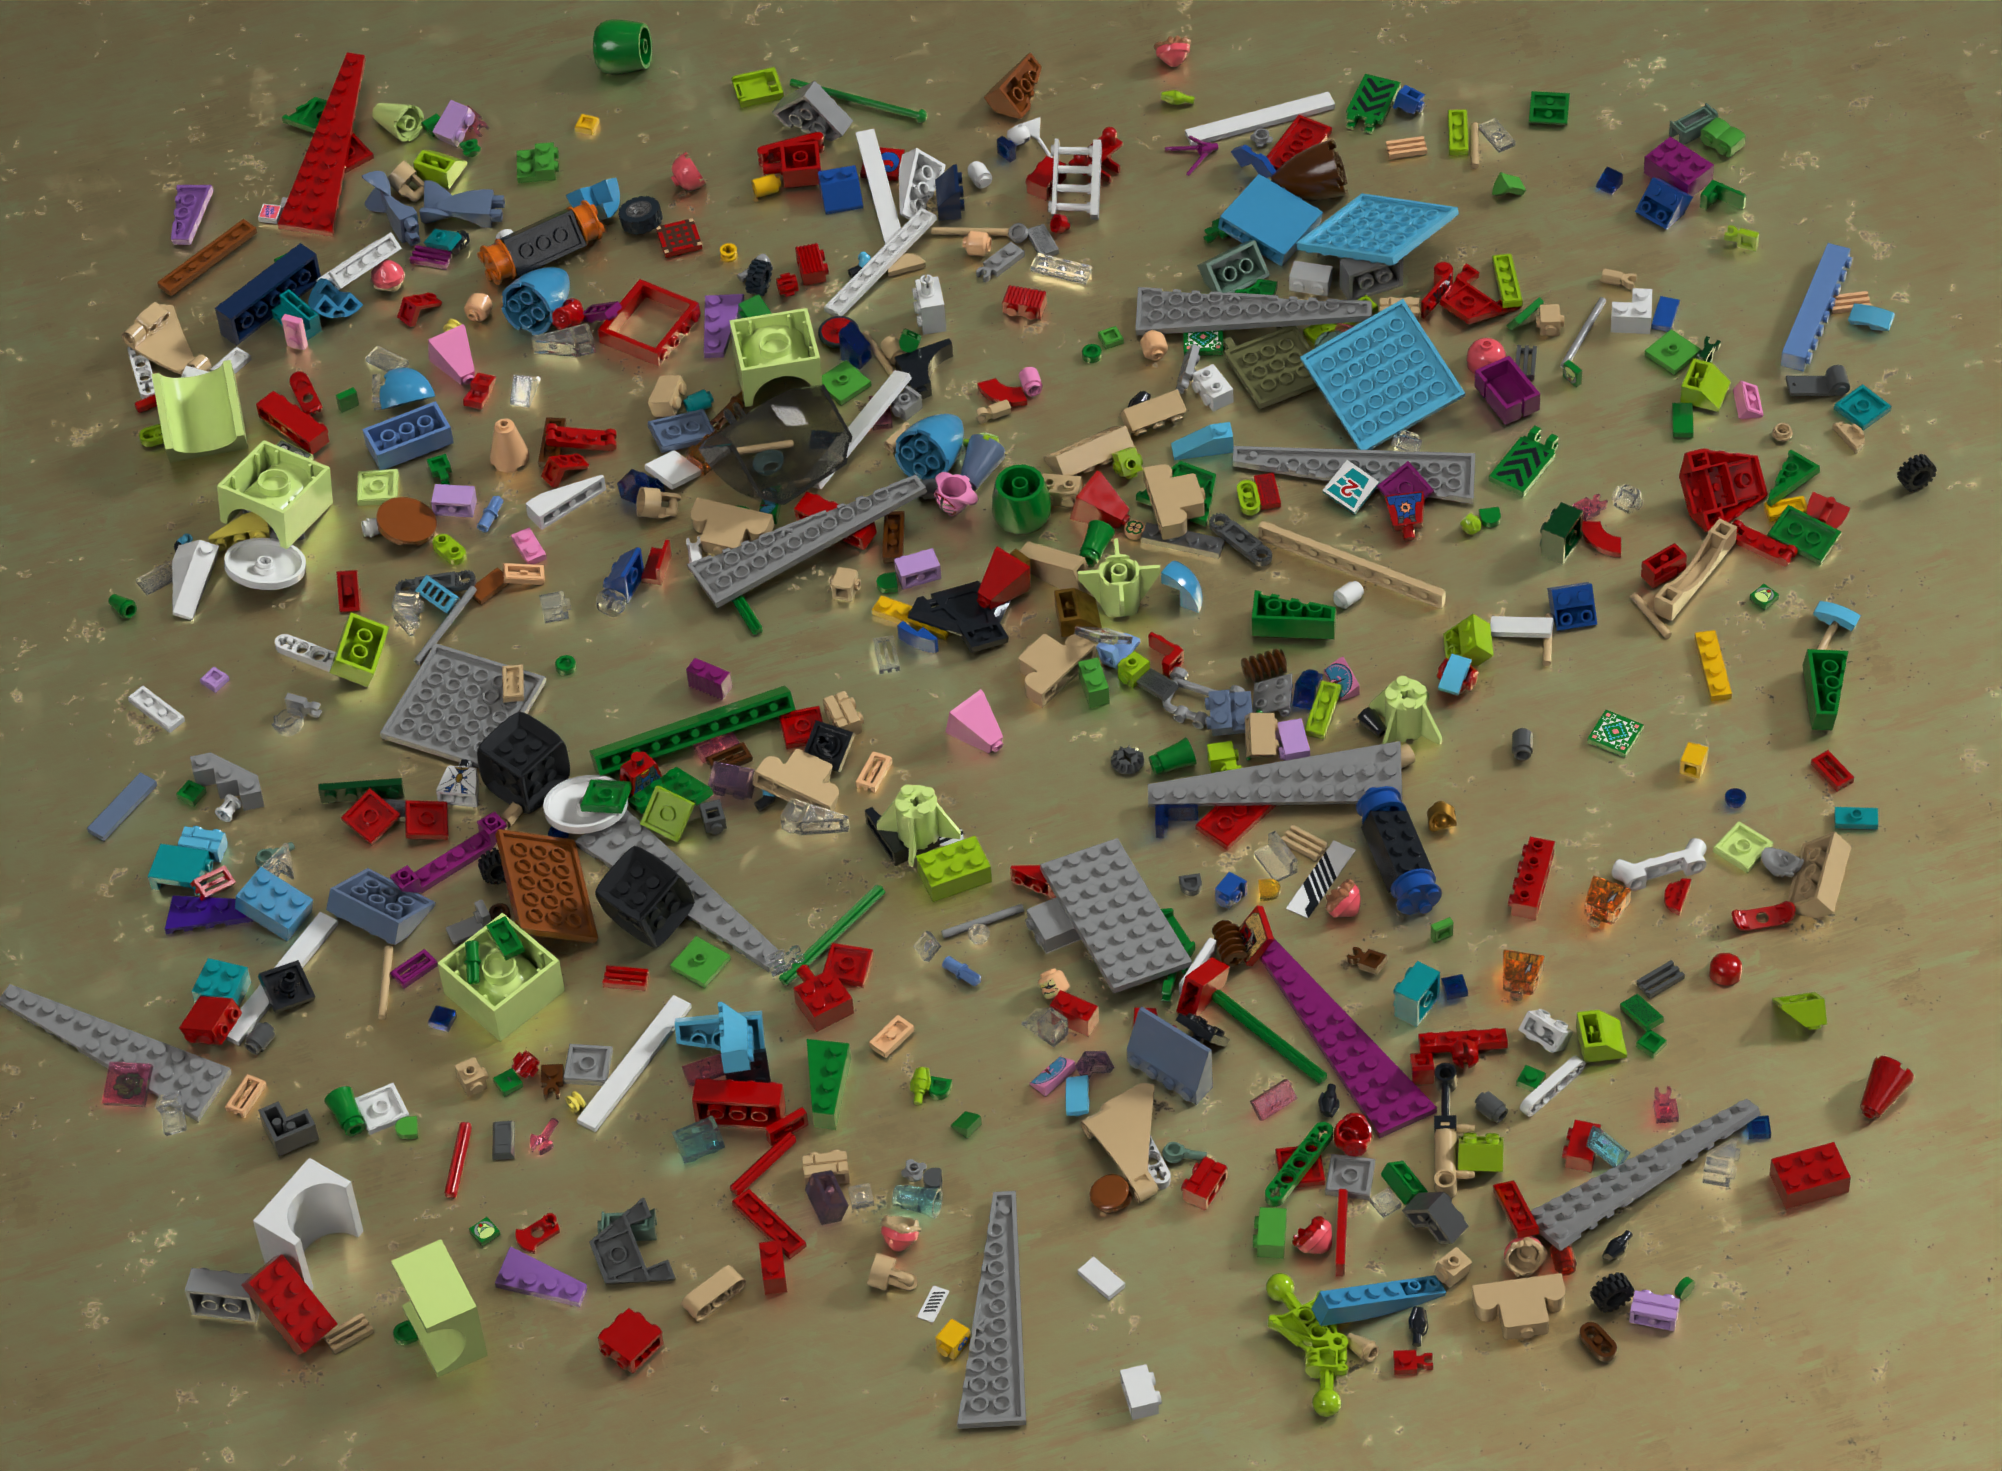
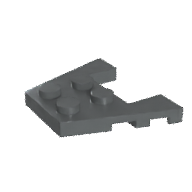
(619, 1253)

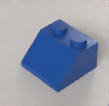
(840, 189)
(626, 573)

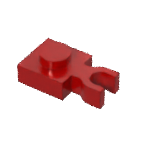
(1407, 1362)

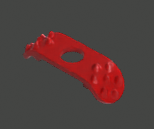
(302, 387)
(1777, 914)

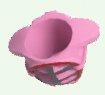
(954, 493)

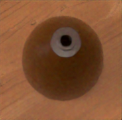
(1314, 173)

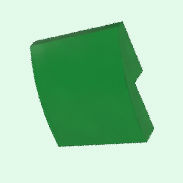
(1549, 108)

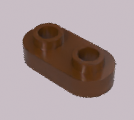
(1599, 1343)

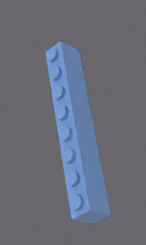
(1816, 307)

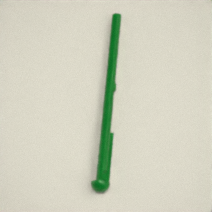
(921, 116)

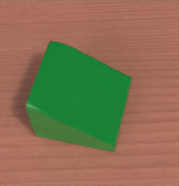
(967, 1123)

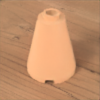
(507, 447)

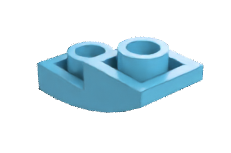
(1871, 316)
(1830, 612)
(1454, 674)
(1077, 1095)

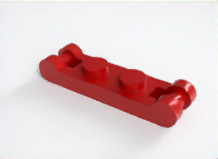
(771, 152)
(580, 438)
(1764, 545)

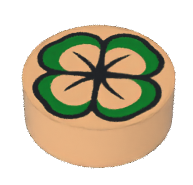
(1134, 529)

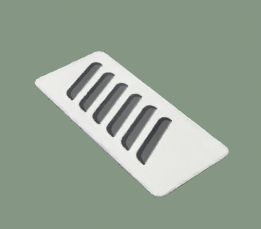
(933, 1304)

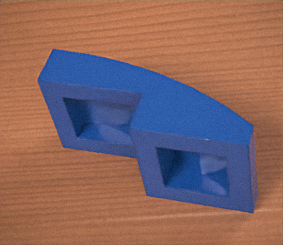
(919, 639)

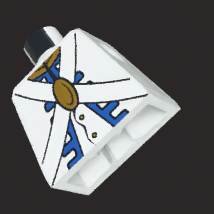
(459, 785)

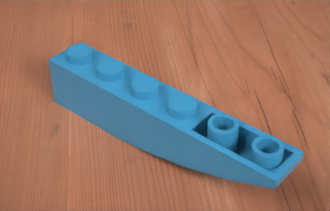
(1374, 1300)

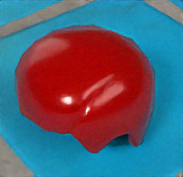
(1725, 969)

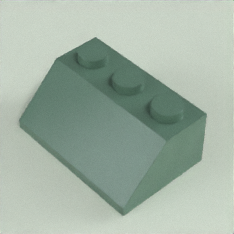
(1234, 268)

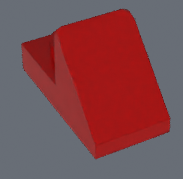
(348, 590)
(1422, 1068)

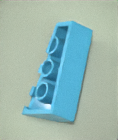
(704, 1030)
(735, 1040)

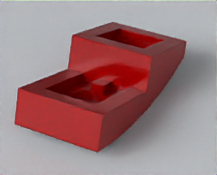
(480, 391)

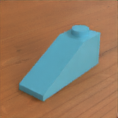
(1208, 441)

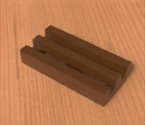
(738, 759)

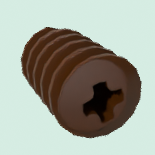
(1264, 664)
(1229, 943)

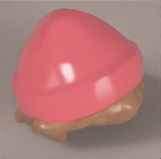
(1173, 50)
(1344, 900)

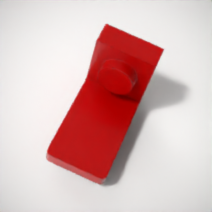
(413, 304)
(559, 464)
(1173, 653)

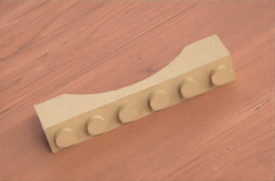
(1679, 591)

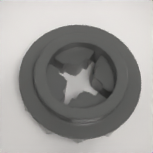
(1122, 765)

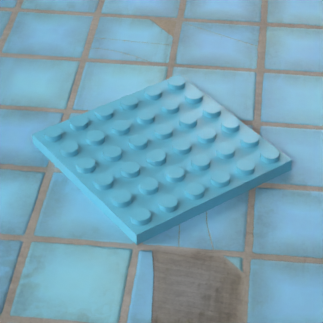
(1377, 229)
(1382, 376)

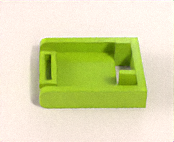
(753, 87)

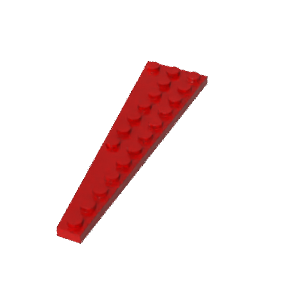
(318, 185)

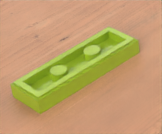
(1458, 132)
(1322, 709)

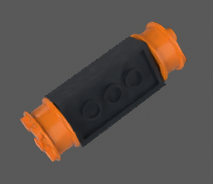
(541, 242)

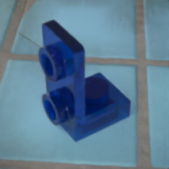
(1306, 689)
(1168, 812)

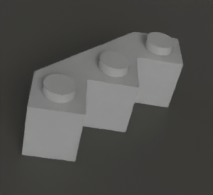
(229, 778)

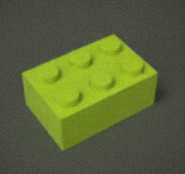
(359, 649)
(953, 868)

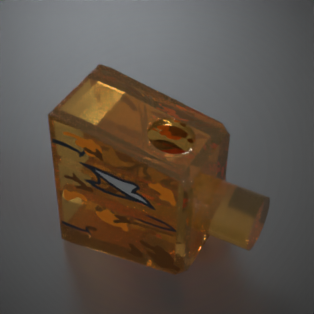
(1605, 901)
(1521, 973)

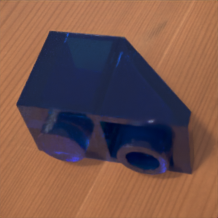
(854, 346)
(633, 481)

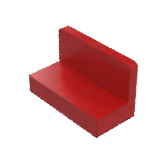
(657, 564)

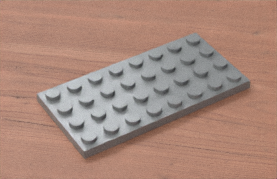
(1115, 915)

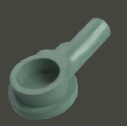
(264, 854)
(1175, 1152)

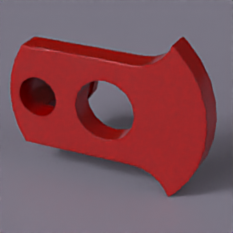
(528, 1242)

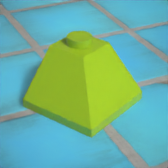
(1805, 1008)

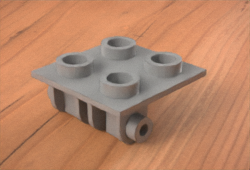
(1273, 695)

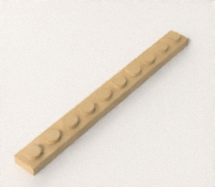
(1352, 565)

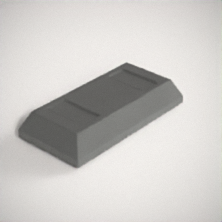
(503, 1140)

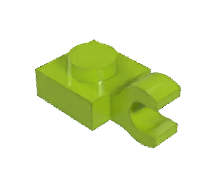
(1745, 238)

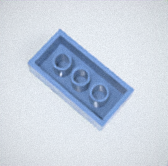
(408, 436)

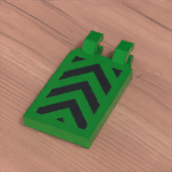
(1372, 102)
(1525, 462)

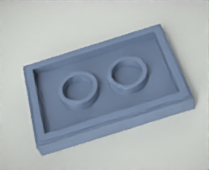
(680, 430)

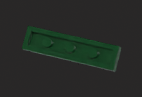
(355, 790)

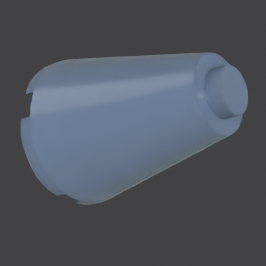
(981, 459)

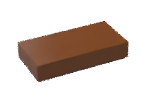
(489, 586)

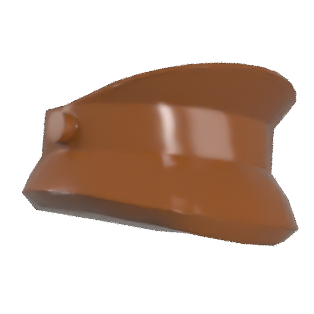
(1110, 1193)

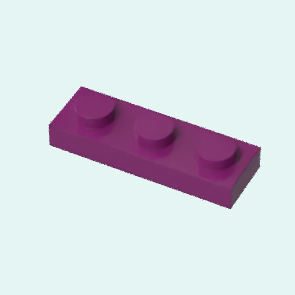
(601, 312)

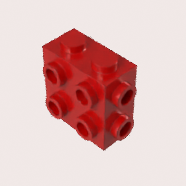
(210, 1020)
(630, 1340)

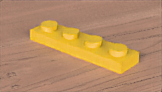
(898, 612)
(1713, 665)

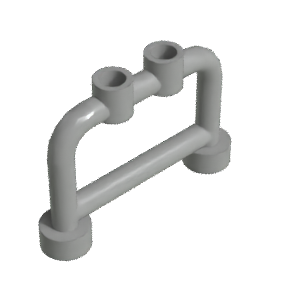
(1181, 712)

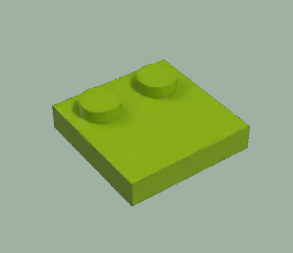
(667, 813)

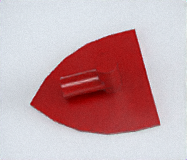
(1827, 510)

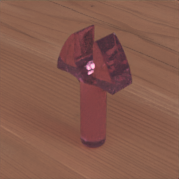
(547, 1145)

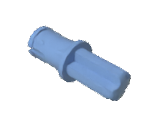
(490, 513)
(961, 971)

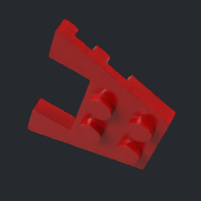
(1468, 302)

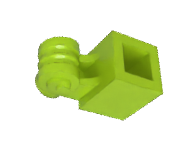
(1222, 757)

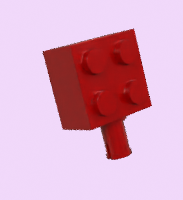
(798, 164)
(822, 998)

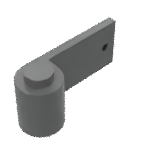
(1832, 384)

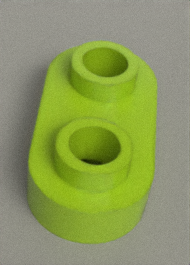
(151, 436)
(1248, 497)
(446, 546)

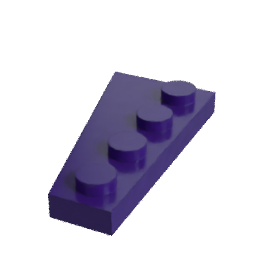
(191, 912)

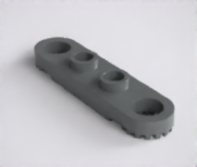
(1240, 539)
(449, 580)

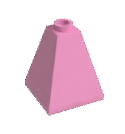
(452, 354)
(975, 724)

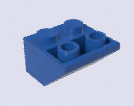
(1663, 203)
(1572, 605)

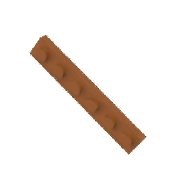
(207, 257)

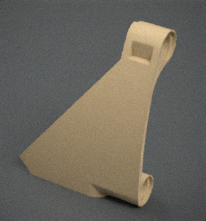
(1124, 1132)

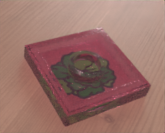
(127, 1084)

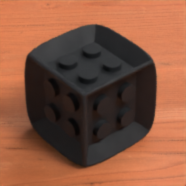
(523, 761)
(645, 896)

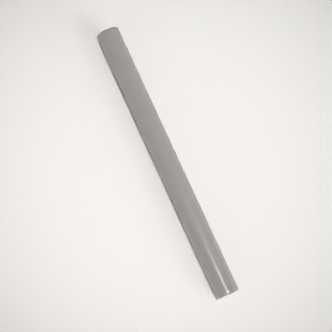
(1584, 331)
(445, 625)

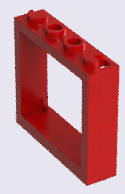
(655, 356)

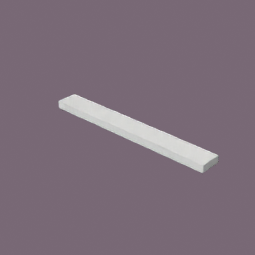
(1261, 118)
(878, 183)
(880, 263)
(873, 411)
(301, 950)
(633, 1064)

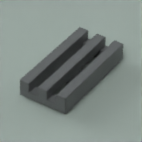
(1526, 351)
(1658, 976)

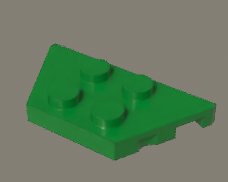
(306, 115)

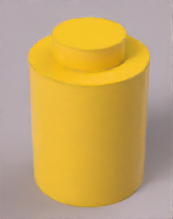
(766, 185)

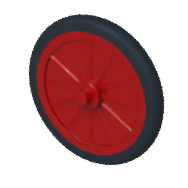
(830, 329)

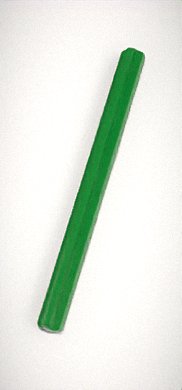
(834, 932)
(1269, 1036)

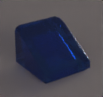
(1610, 180)

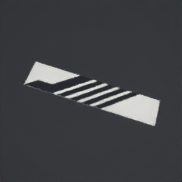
(1320, 879)

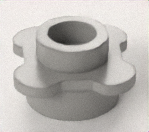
(1261, 137)
(916, 1175)

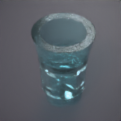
(918, 1199)

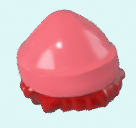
(1315, 1238)

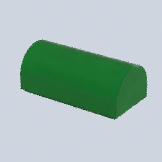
(909, 340)

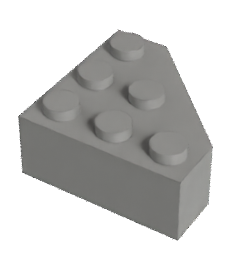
(813, 112)

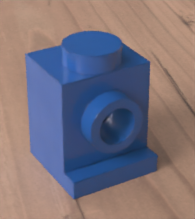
(1409, 100)
(1230, 890)

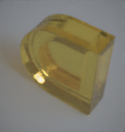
(1269, 889)

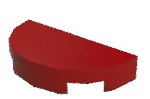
(1676, 895)

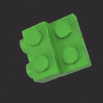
(537, 163)

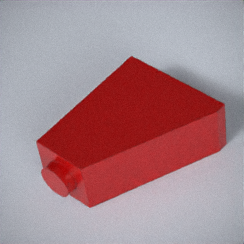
(1200, 986)

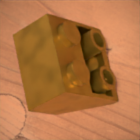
(1075, 610)

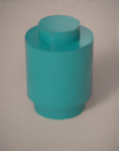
(698, 401)

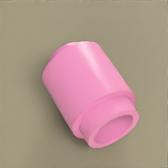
(1030, 381)

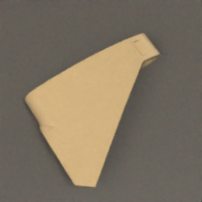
(160, 339)

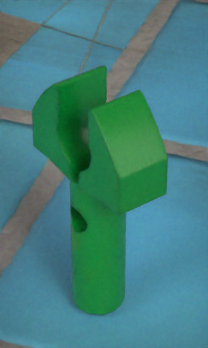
(1167, 988)

